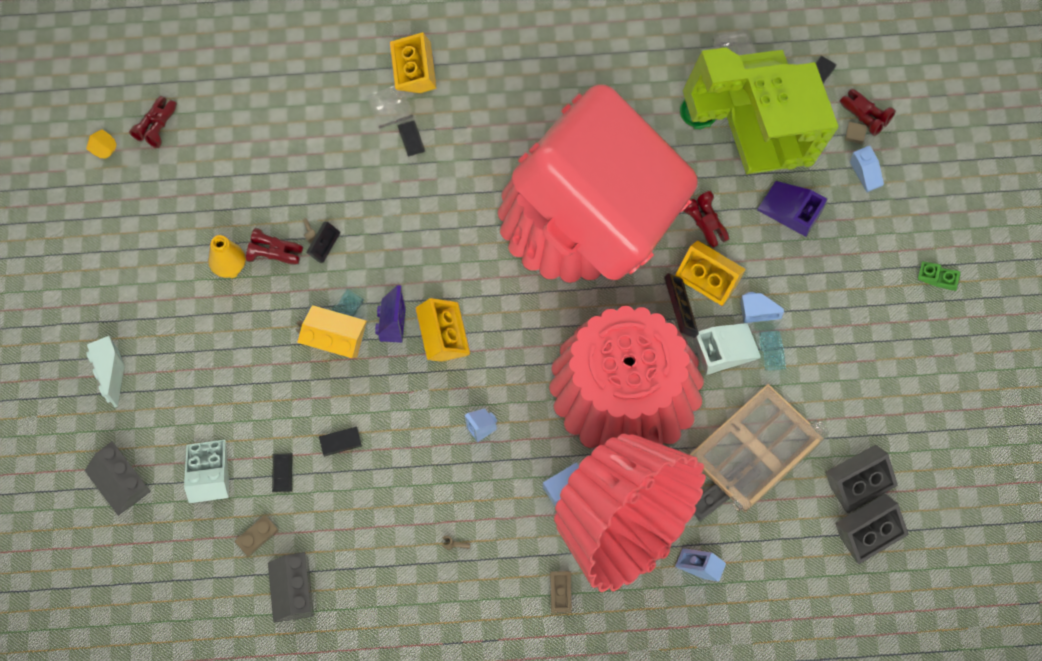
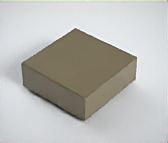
(855, 133)

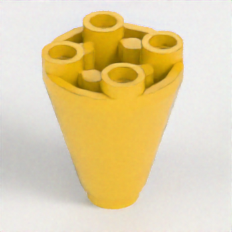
(225, 257)

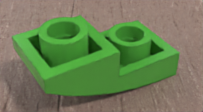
(938, 276)

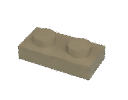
(256, 535)
(561, 592)

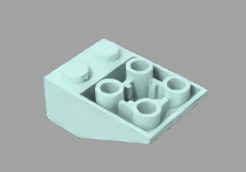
(725, 347)
(107, 368)
(206, 471)

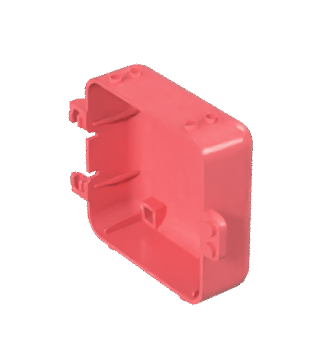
(605, 183)

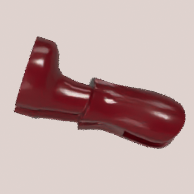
(862, 108)
(157, 117)
(710, 221)
(277, 249)

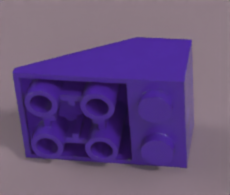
(793, 206)

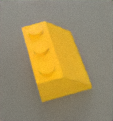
(413, 64)
(710, 272)
(442, 330)
(332, 332)

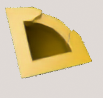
(101, 144)

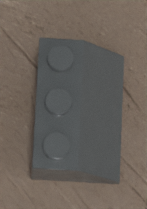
(116, 478)
(862, 478)
(872, 528)
(290, 587)

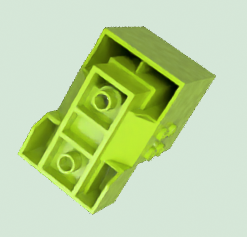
(772, 106)

